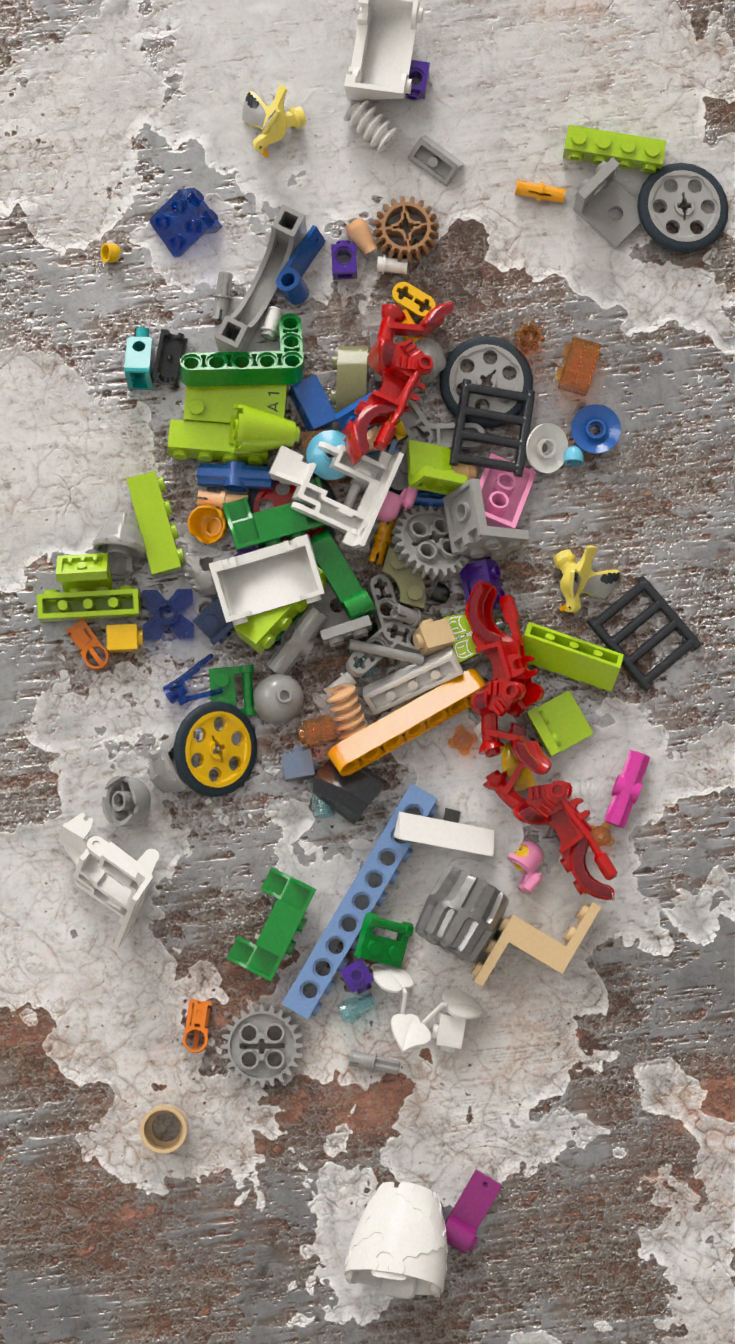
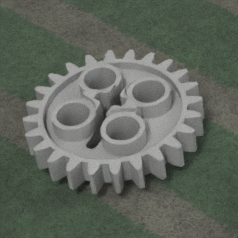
(425, 544)
(262, 1069)

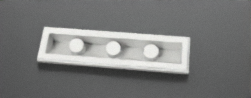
(412, 680)
(445, 834)

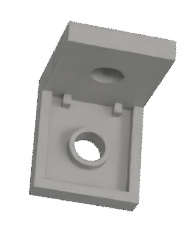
(602, 194)
(469, 526)
(338, 626)

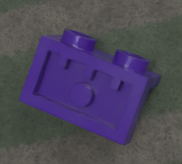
(482, 570)

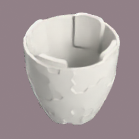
(400, 1243)

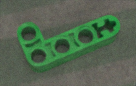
(341, 578)

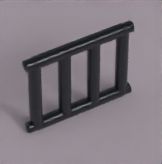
(523, 421)
(659, 603)

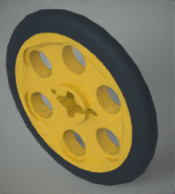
(185, 747)

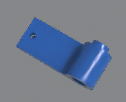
(290, 278)

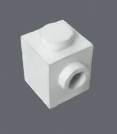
(449, 1032)

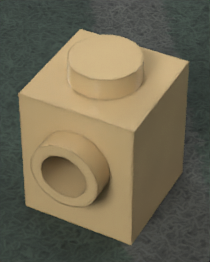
(433, 636)

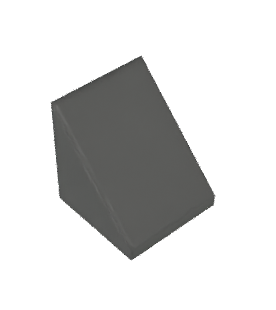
(451, 815)

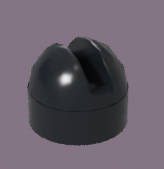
(441, 593)

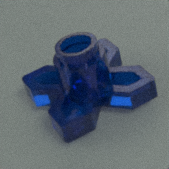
(158, 605)

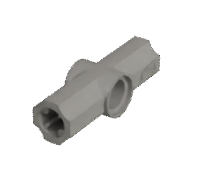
(297, 640)

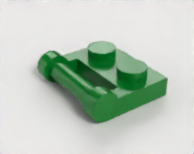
(224, 679)
(380, 948)

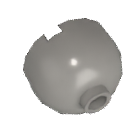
(278, 699)
(126, 801)

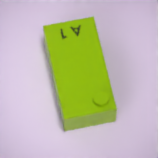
(217, 402)

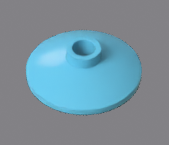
(320, 458)

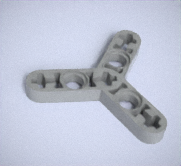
(384, 624)

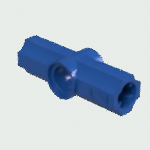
(235, 476)

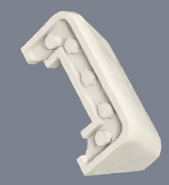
(383, 50)
(267, 579)

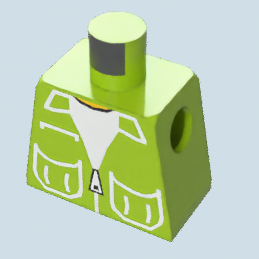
(464, 646)

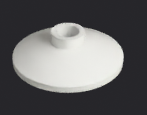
(554, 446)

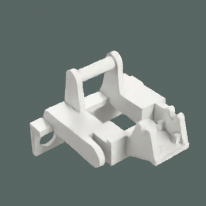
(368, 474)
(92, 877)

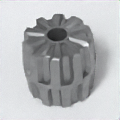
(461, 914)

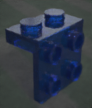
(184, 220)

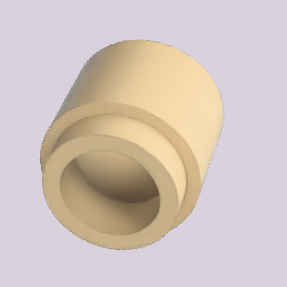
(149, 1137)

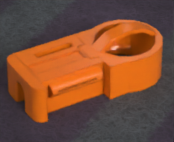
(87, 641)
(196, 1021)

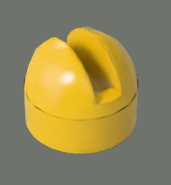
(110, 252)

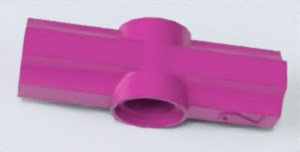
(626, 789)

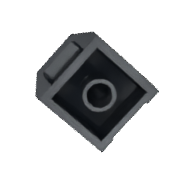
(347, 794)

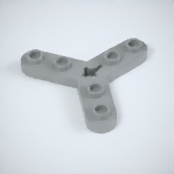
(438, 435)

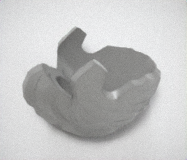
(435, 351)

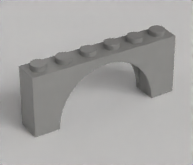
(240, 327)

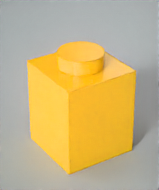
(124, 638)

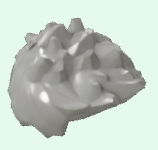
(200, 575)

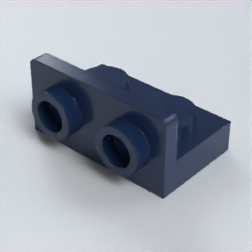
(213, 623)

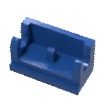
(312, 404)

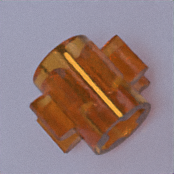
(535, 336)

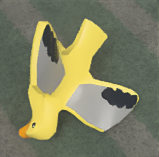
(271, 118)
(582, 579)

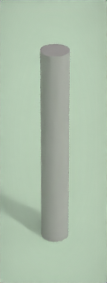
(386, 651)

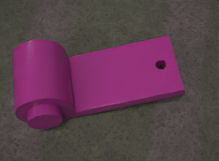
(470, 1211)

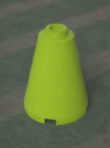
(260, 431)

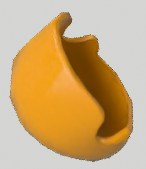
(207, 524)

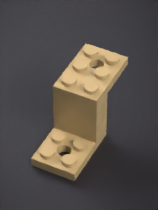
(536, 943)

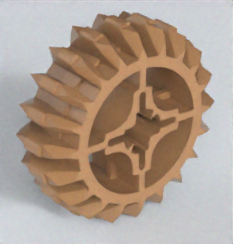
(415, 227)

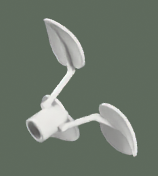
(407, 1028)

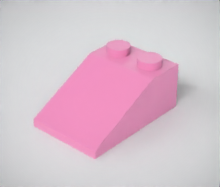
(504, 494)

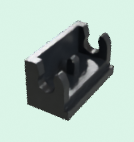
(168, 356)

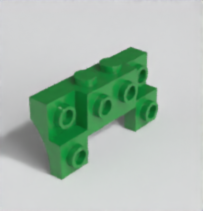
(267, 525)
(280, 928)

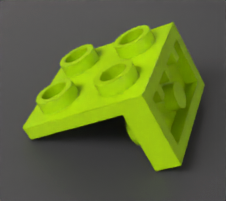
(431, 469)
(84, 571)
(559, 723)

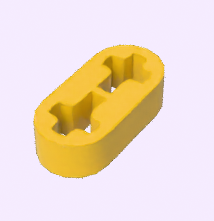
(416, 295)

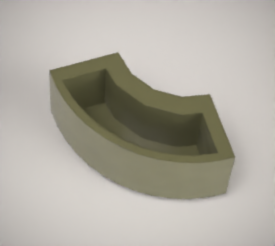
(351, 375)
(410, 586)

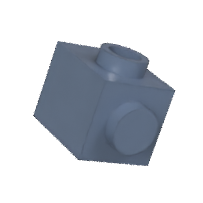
(299, 763)

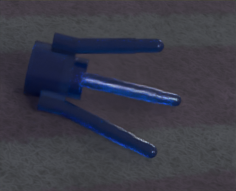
(178, 689)

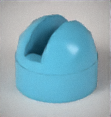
(573, 456)

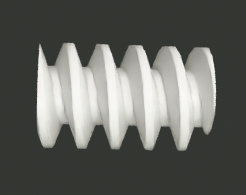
(370, 125)

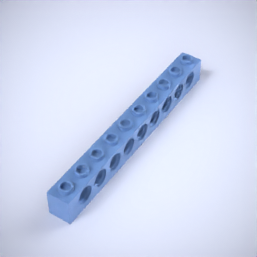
(295, 997)

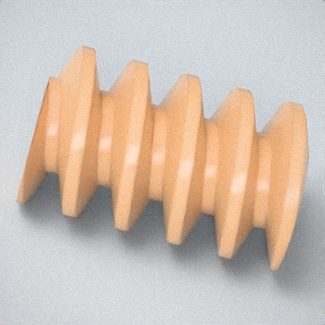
(347, 709)

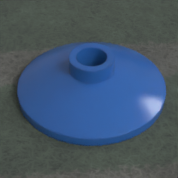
(604, 420)

